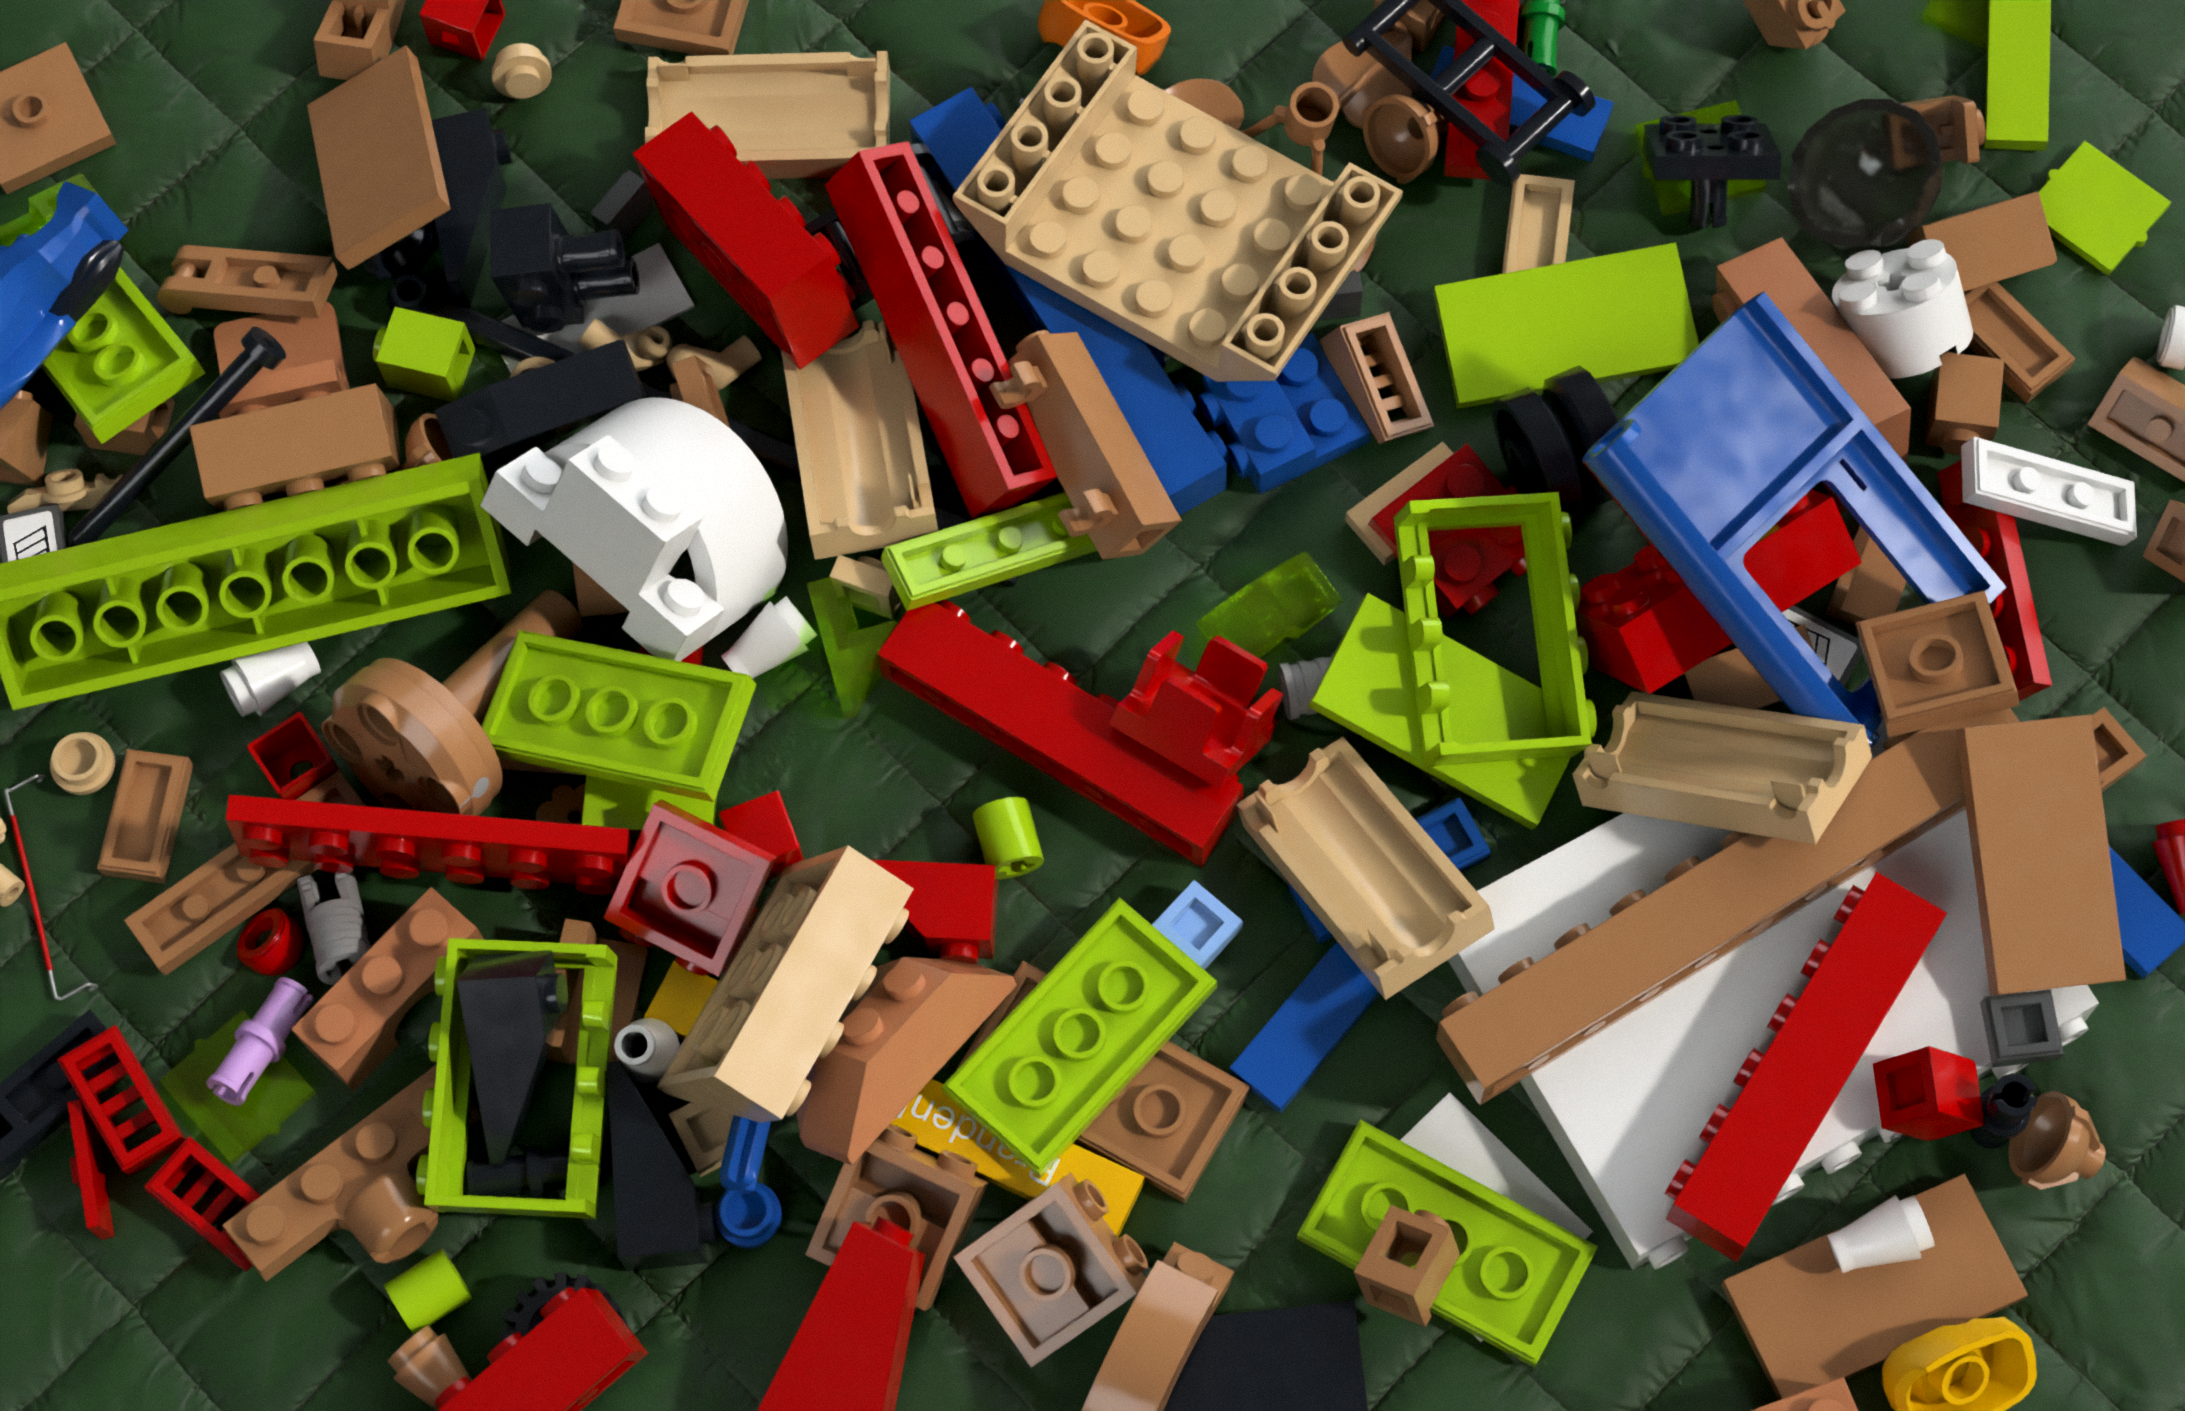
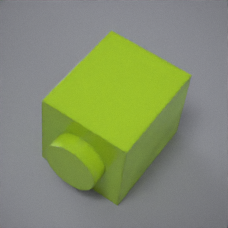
(424, 354)

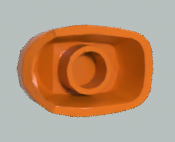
(1123, 18)

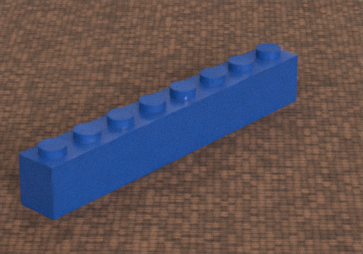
(1159, 413)

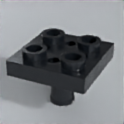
(1709, 158)

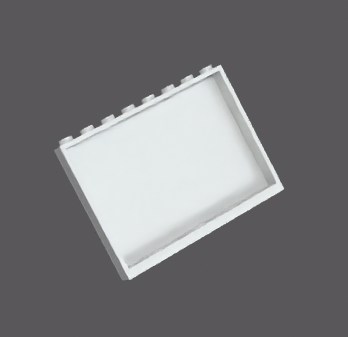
(1646, 1086)

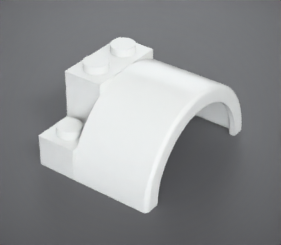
(636, 497)

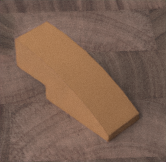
(355, 36)

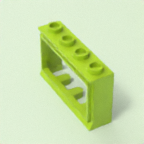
(1553, 598)
(448, 1105)

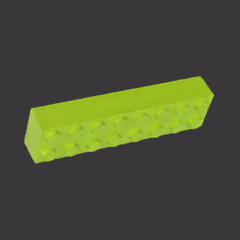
(249, 581)

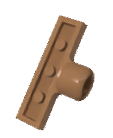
(350, 1185)

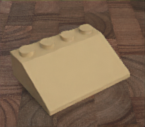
(789, 987)

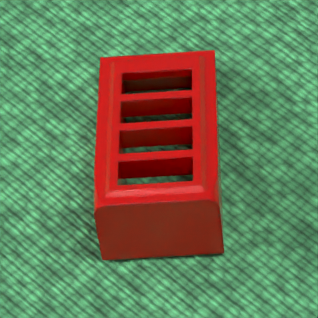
(101, 1113)
(173, 1172)

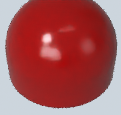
(281, 949)

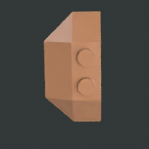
(893, 1047)

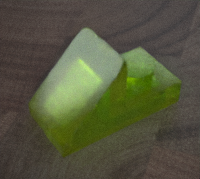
(848, 650)

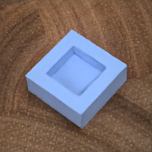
(1199, 924)

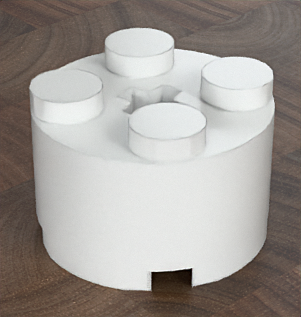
(1905, 306)

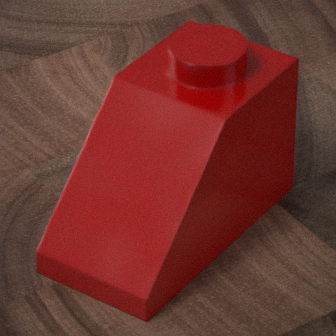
(950, 907)

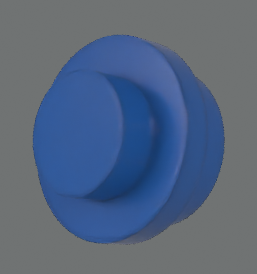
(750, 1217)

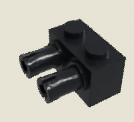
(551, 273)

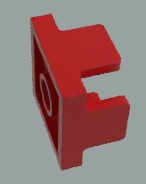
(1203, 715)

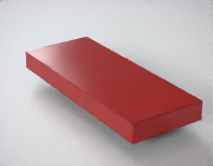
(89, 1172)

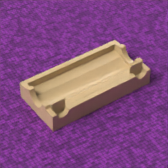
(779, 110)
(859, 446)
(1724, 766)
(1366, 868)

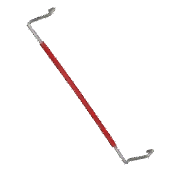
(32, 894)

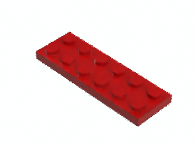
(418, 841)

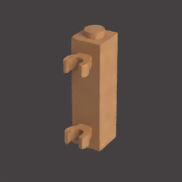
(1089, 445)

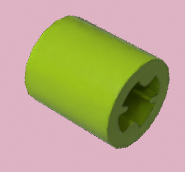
(1008, 837)
(428, 1291)

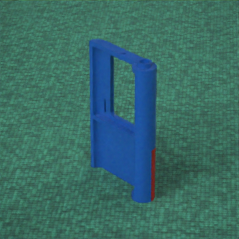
(1731, 451)

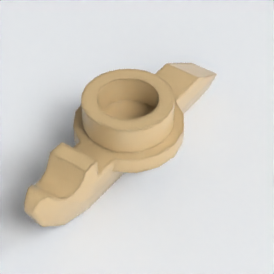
(66, 489)

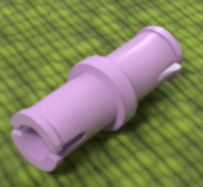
(260, 1041)

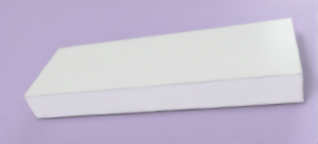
(2048, 491)

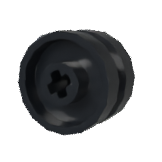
(1550, 435)

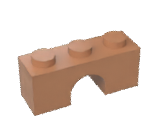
(358, 1017)

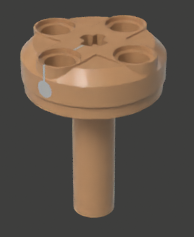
(423, 739)

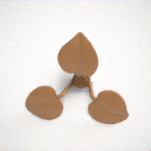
(1336, 85)

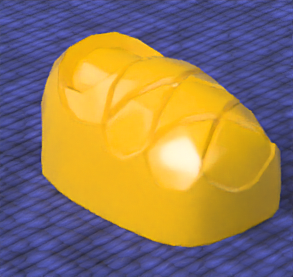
(1962, 1368)

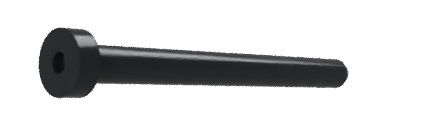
(259, 352)

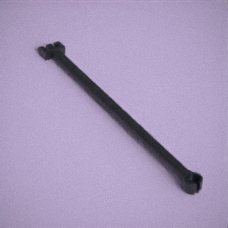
(522, 345)

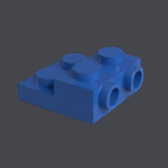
(1285, 423)

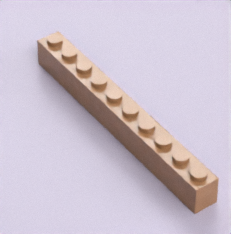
(1698, 916)

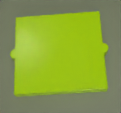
(2099, 207)

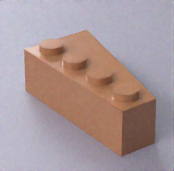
(1804, 304)

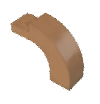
(1159, 1332)

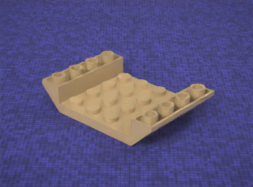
(1168, 215)

